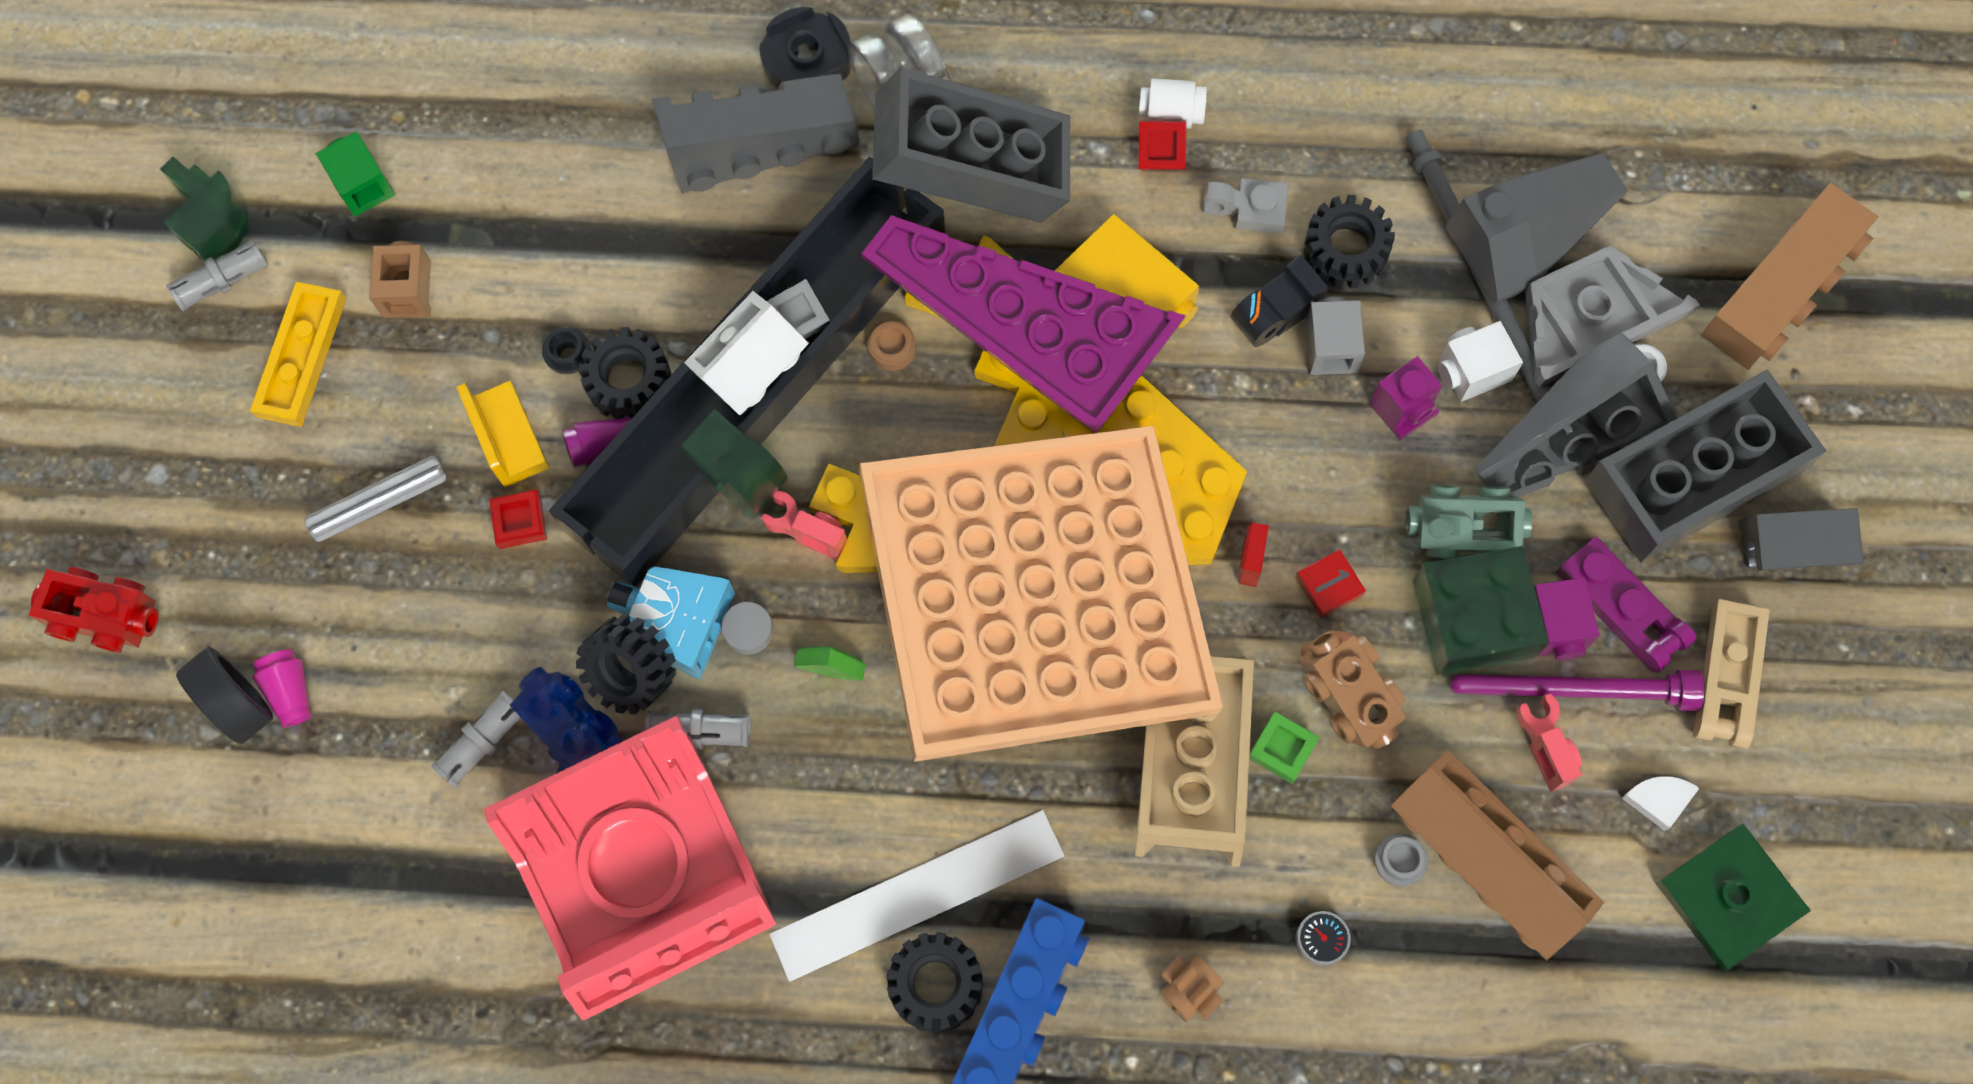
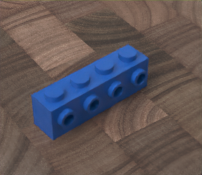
(1023, 996)

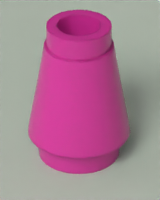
(284, 686)

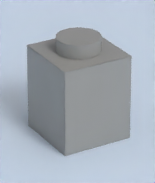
(1335, 336)

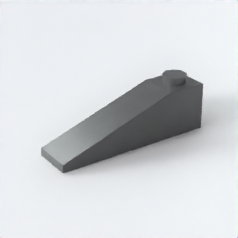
(1532, 222)
(1586, 416)

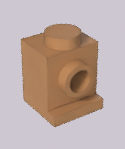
(388, 284)

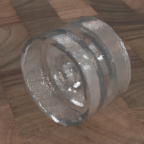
(904, 45)

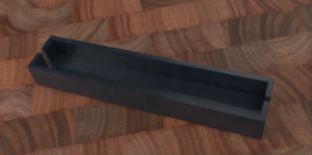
(647, 489)

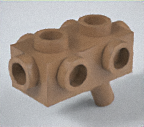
(1344, 678)

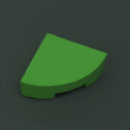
(830, 663)

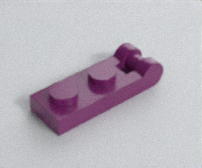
(1627, 605)

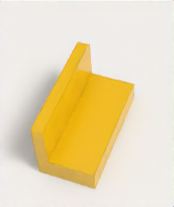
(504, 432)

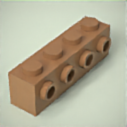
(1789, 276)
(1497, 855)

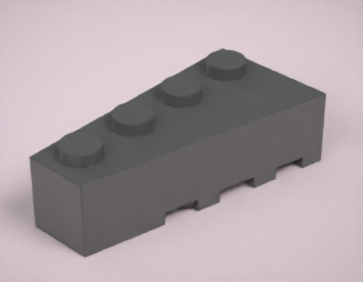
(755, 130)

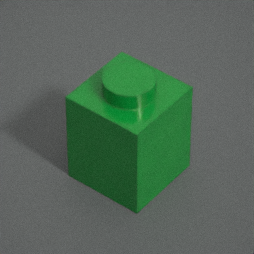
(355, 173)

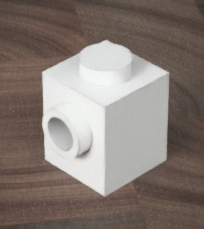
(1478, 360)

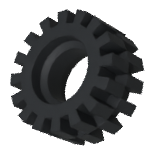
(1356, 218)
(611, 352)
(643, 654)
(911, 959)

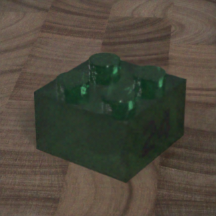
(1480, 610)

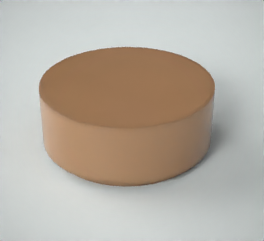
(892, 345)

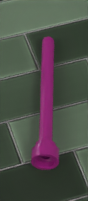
(1682, 689)

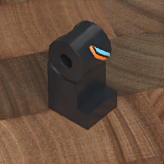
(1279, 303)

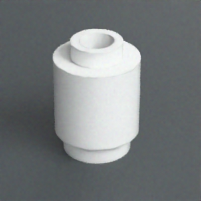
(1173, 101)

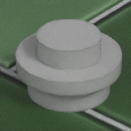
(1401, 860)

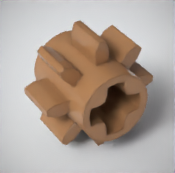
(1191, 988)

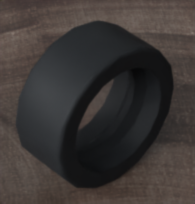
(224, 695)

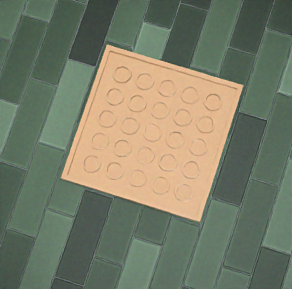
(1036, 592)

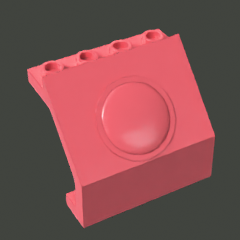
(632, 866)

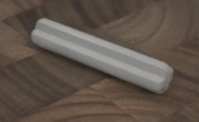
(375, 498)

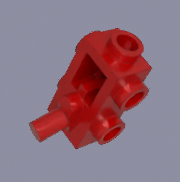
(109, 612)

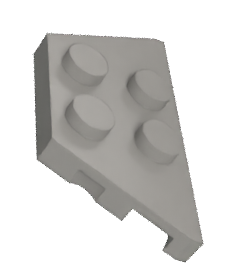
(1592, 303)

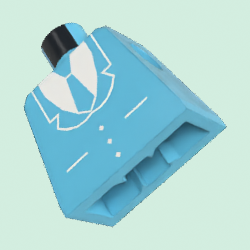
(684, 610)

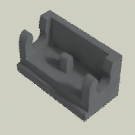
(1802, 539)

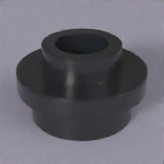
(557, 342)

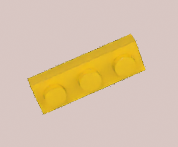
(298, 354)

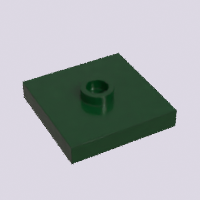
(1733, 897)

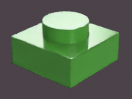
(1283, 747)

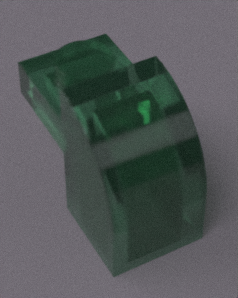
(212, 217)
(740, 466)

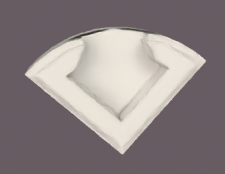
(1661, 799)

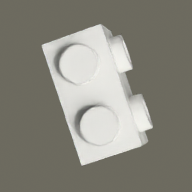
(747, 353)

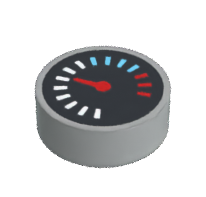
(1322, 938)

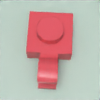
(815, 532)
(1554, 754)

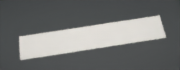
(916, 895)

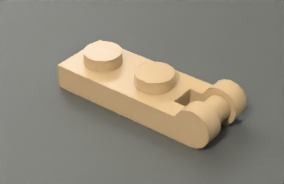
(1732, 672)

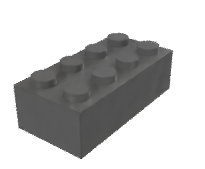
(971, 146)
(1704, 465)

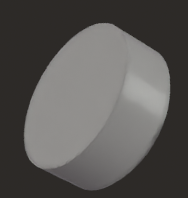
(747, 628)

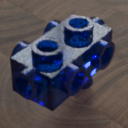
(563, 718)

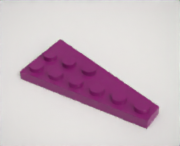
(1044, 326)

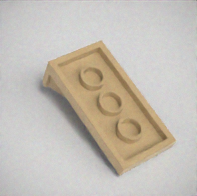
(1199, 773)

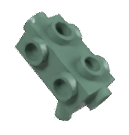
(1454, 522)

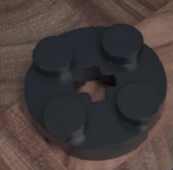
(802, 27)

